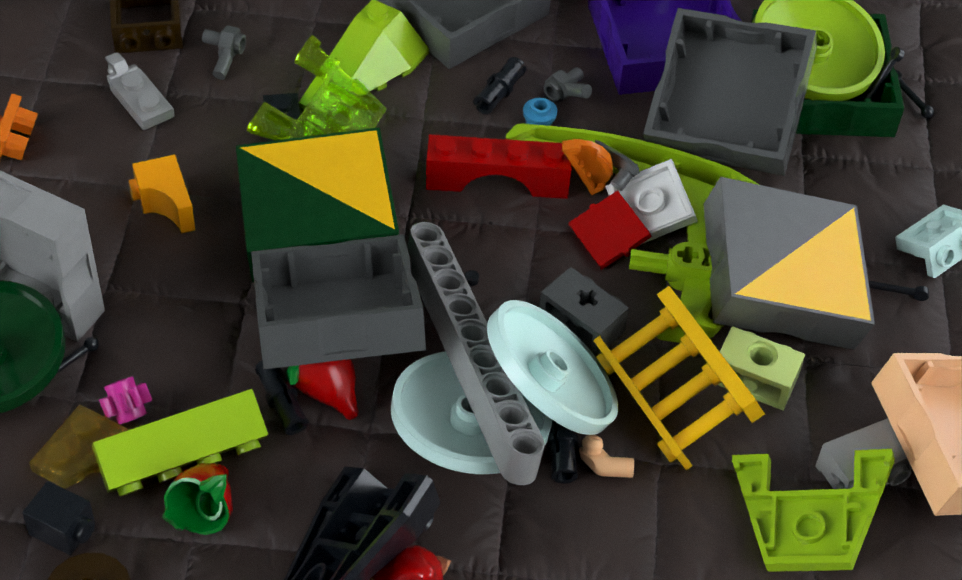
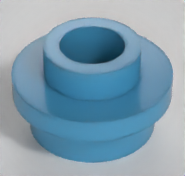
(540, 111)

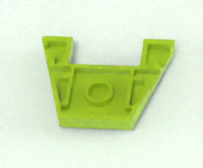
(812, 526)

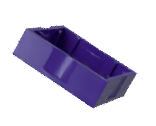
(637, 36)

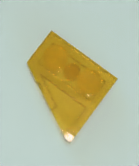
(69, 452)

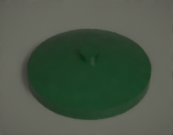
(29, 343)

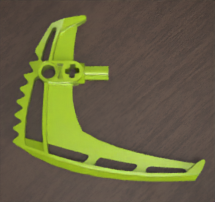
(688, 263)

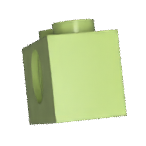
(763, 366)

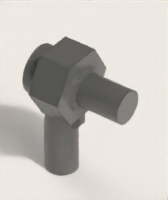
(230, 43)
(562, 85)

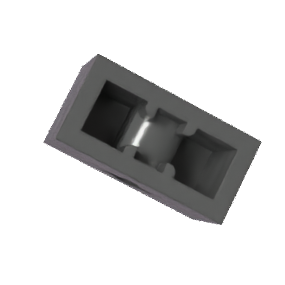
(585, 308)

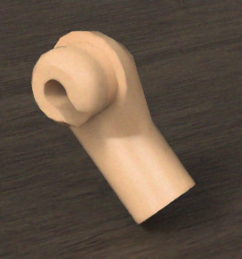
(601, 462)

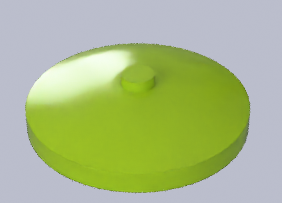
(847, 44)

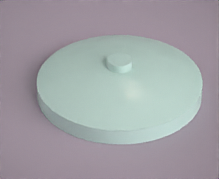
(552, 367)
(438, 420)

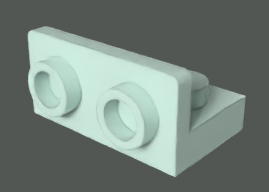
(935, 239)

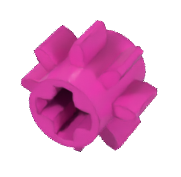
(125, 400)

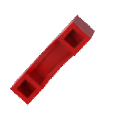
(460, 159)

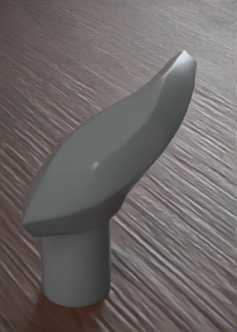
(626, 167)

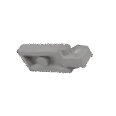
(137, 93)

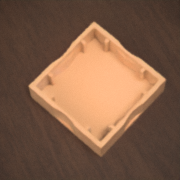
(925, 411)

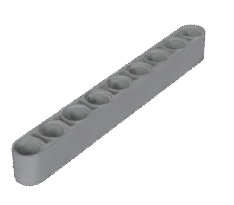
(463, 332)

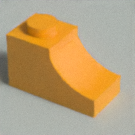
(163, 191)

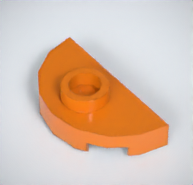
(590, 162)

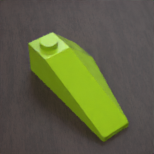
(375, 49)

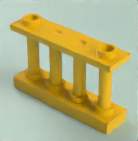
(714, 372)

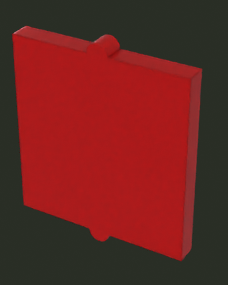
(609, 230)

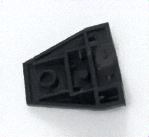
(363, 526)

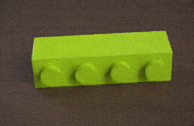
(179, 441)

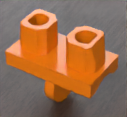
(15, 119)

